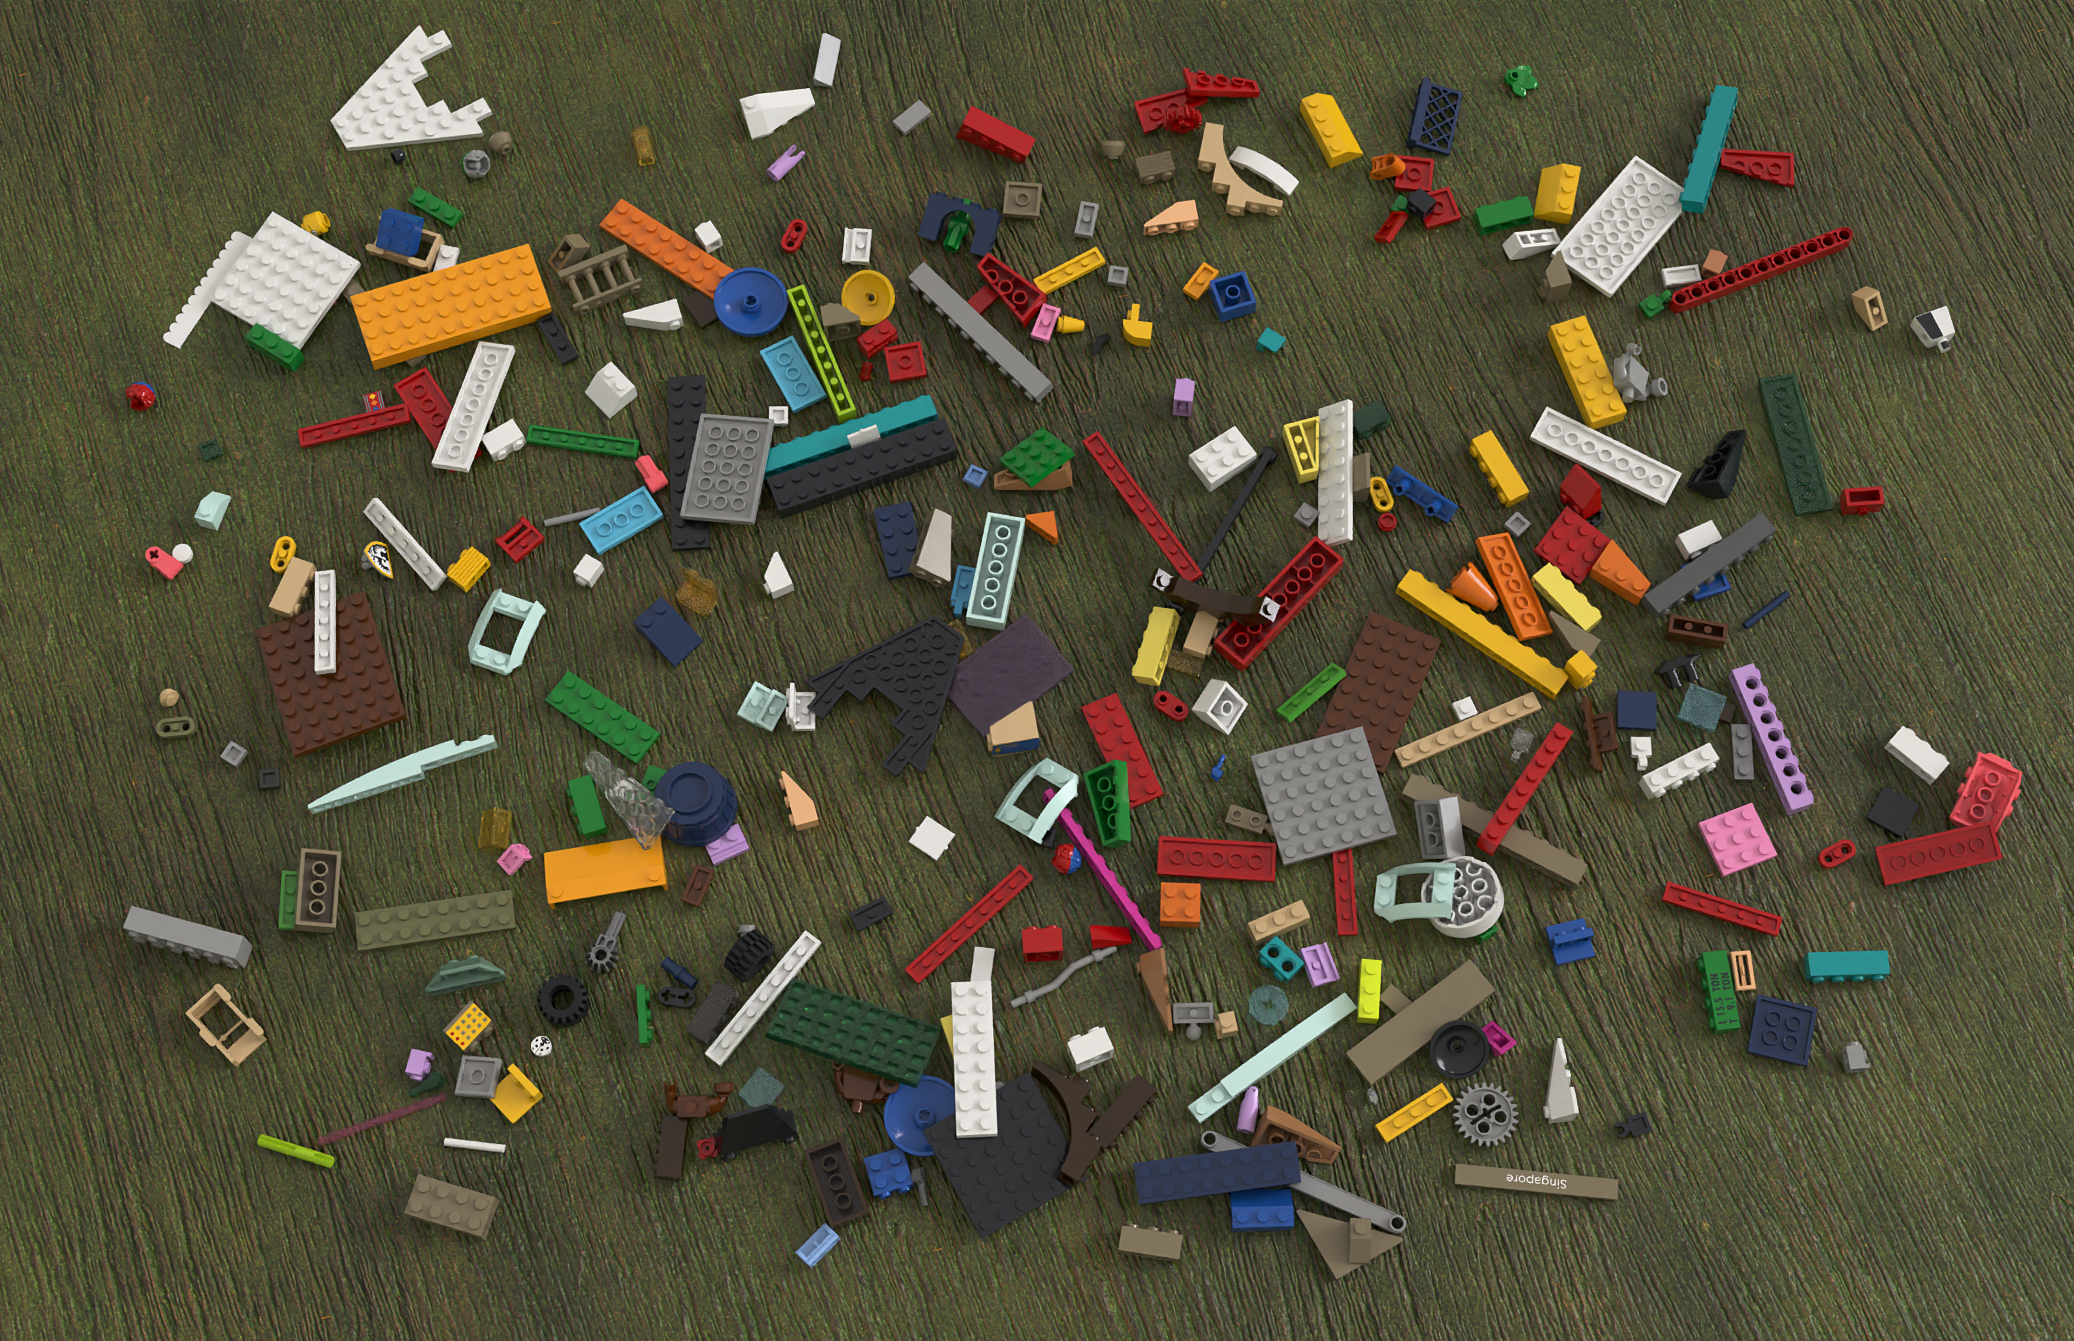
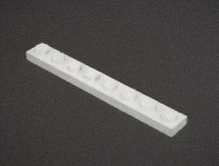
(763, 998)

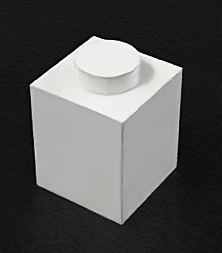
(708, 237)
(588, 571)

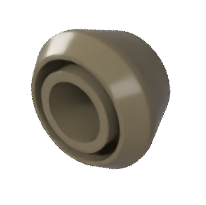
(500, 142)
(1112, 148)

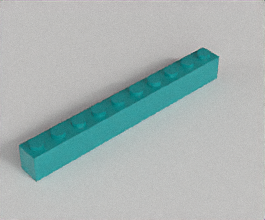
(835, 440)

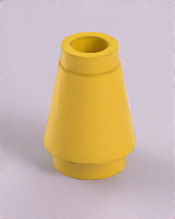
(1069, 325)

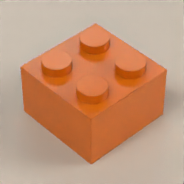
(1179, 905)

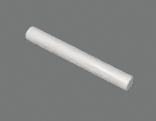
(474, 1145)

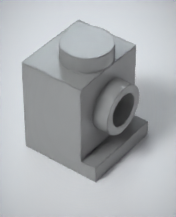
(1854, 1058)

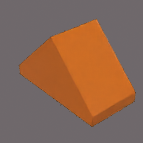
(1043, 524)

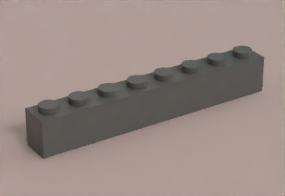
(1708, 566)

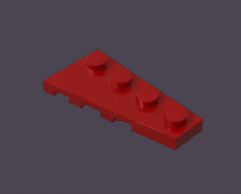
(1206, 85)
(1763, 165)

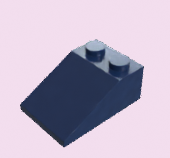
(667, 632)

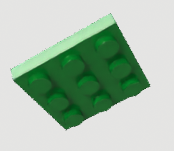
(1036, 457)

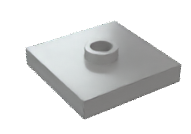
(478, 1077)

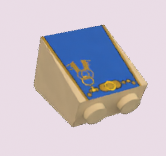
(1014, 732)

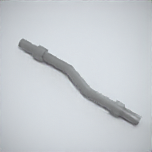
(1029, 996)

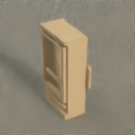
(427, 266)
(244, 1045)

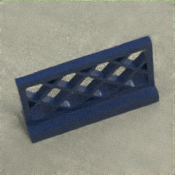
(1421, 110)

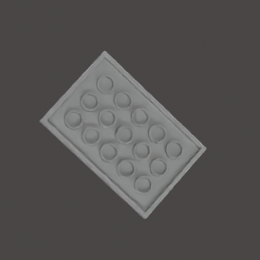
(727, 469)

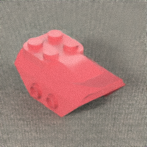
(1987, 792)

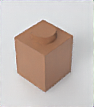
(1713, 264)

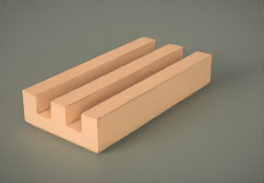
(1744, 987)

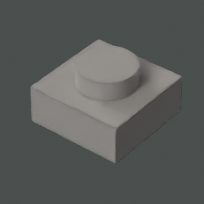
(1117, 276)
(1306, 515)
(1517, 525)
(234, 754)

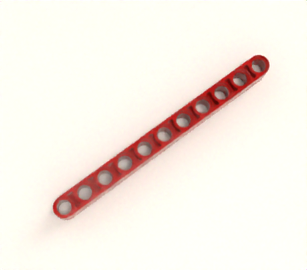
(1755, 275)

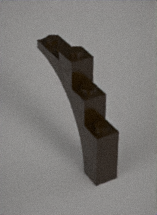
(1080, 1119)

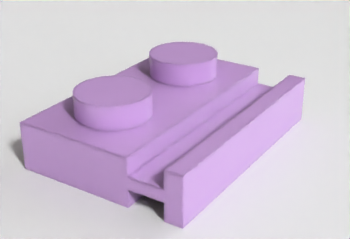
(727, 846)
(1319, 965)

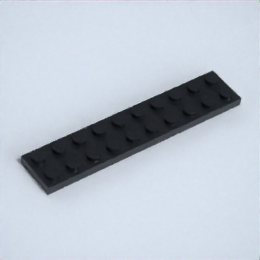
(685, 407)

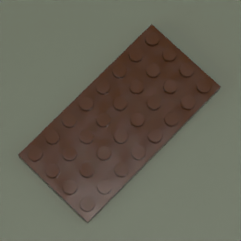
(1380, 685)

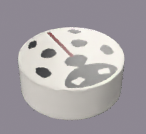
(541, 1046)

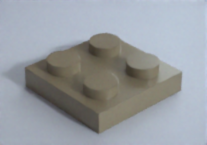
(1022, 200)

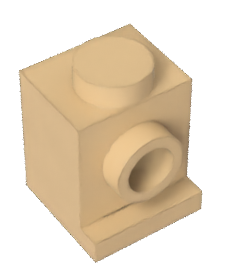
(1225, 1025)

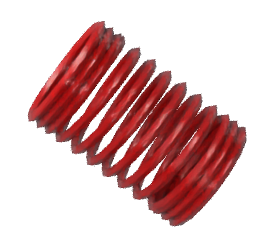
(865, 366)

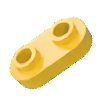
(1380, 495)
(282, 556)

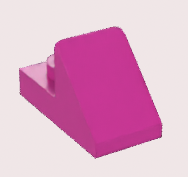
(1498, 1039)

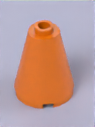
(1473, 589)

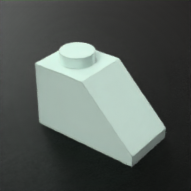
(212, 510)

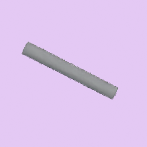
(571, 517)

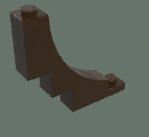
(1221, 605)

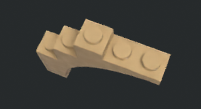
(1225, 180)

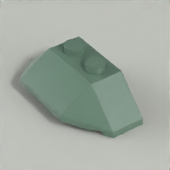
(463, 975)

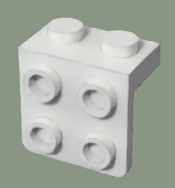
(797, 713)

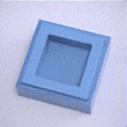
(975, 476)

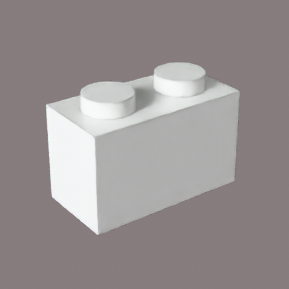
(503, 440)
(1698, 540)

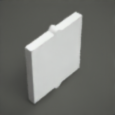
(864, 436)
(931, 838)

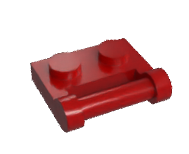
(522, 544)

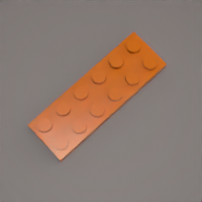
(1514, 586)

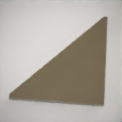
(1332, 1241)

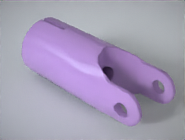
(784, 164)
(1248, 1112)

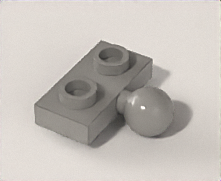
(1193, 1013)

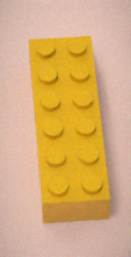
(1586, 373)

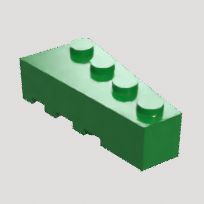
(1110, 802)

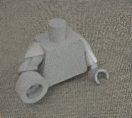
(1632, 378)

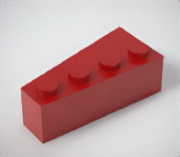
(995, 135)
(1013, 290)

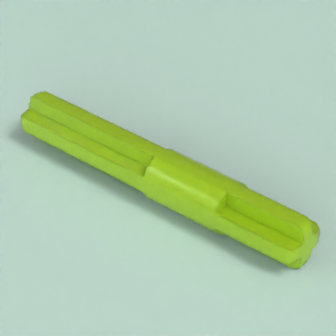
(296, 1151)

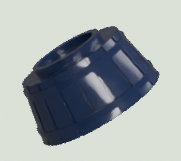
(702, 804)

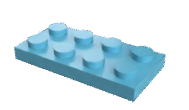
(793, 374)
(621, 520)

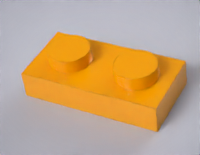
(1200, 281)

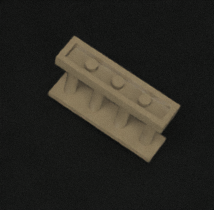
(600, 263)

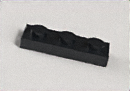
(557, 339)

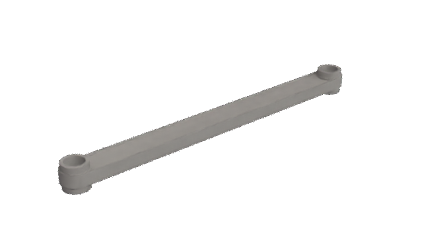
(1323, 1191)

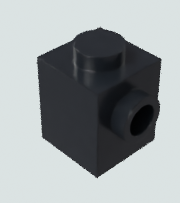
(1420, 204)

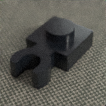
(1636, 1126)

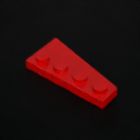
(1151, 110)

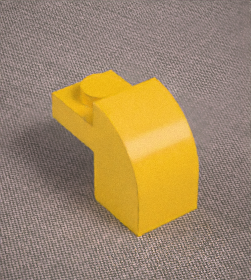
(1137, 331)

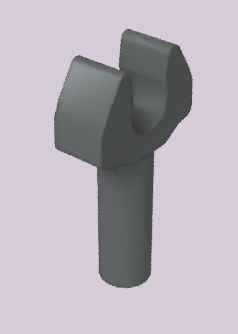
(919, 1177)

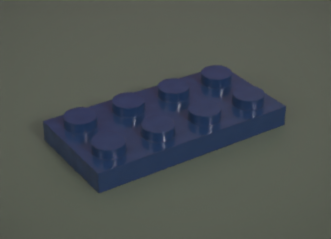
(897, 537)

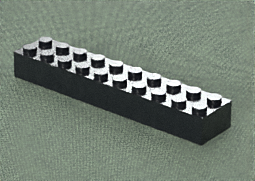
(862, 468)

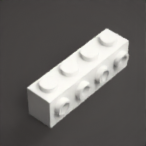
(1676, 772)

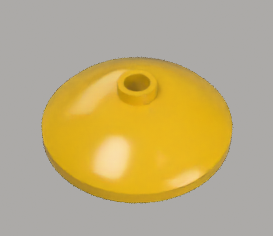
(857, 295)

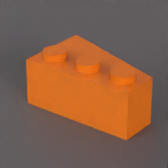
(1620, 574)

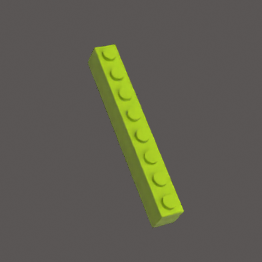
(821, 354)

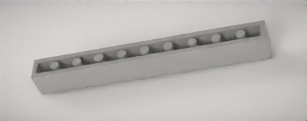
(983, 335)

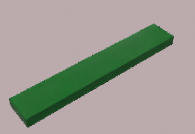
(582, 442)

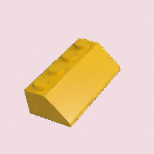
(1329, 129)

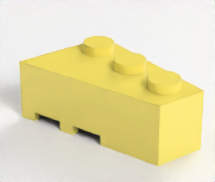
(1303, 447)

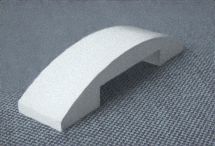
(1264, 167)

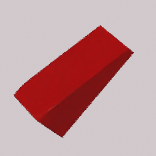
(1109, 936)

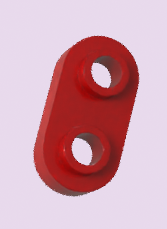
(794, 237)
(1169, 707)
(1835, 854)

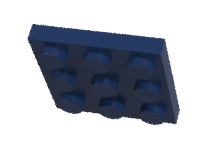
(1781, 1030)

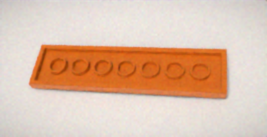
(665, 248)

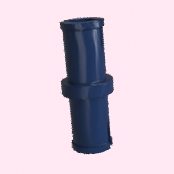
(679, 973)

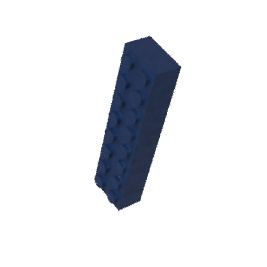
(1217, 1173)

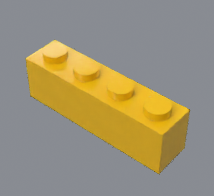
(1499, 469)

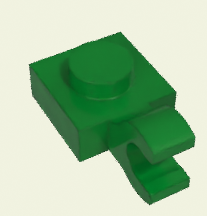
(1653, 306)

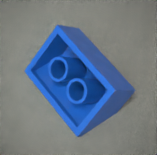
(1261, 1210)

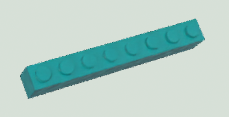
(1709, 149)

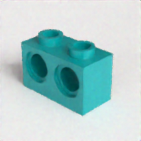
(1285, 956)

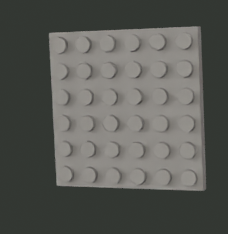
(1323, 796)

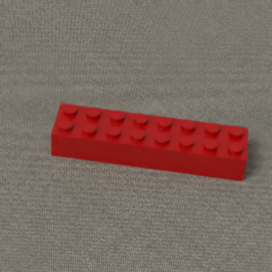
(1292, 591)

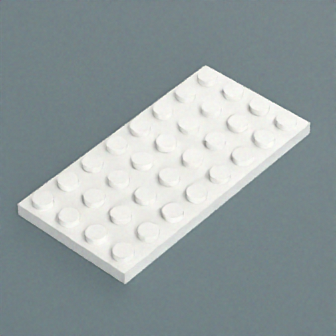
(1622, 226)

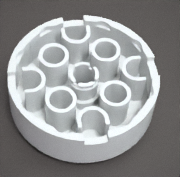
(1480, 902)

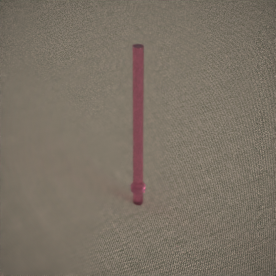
(332, 1136)

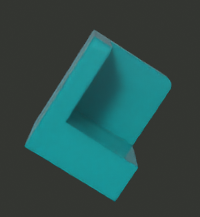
(1271, 341)

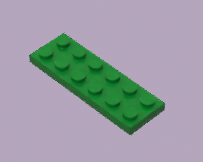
(602, 717)

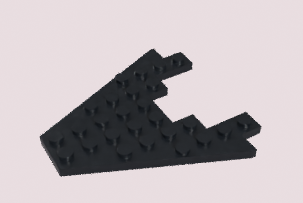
(908, 670)

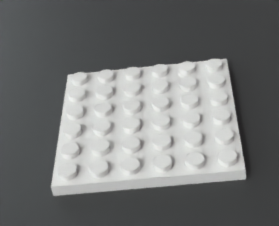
(285, 280)

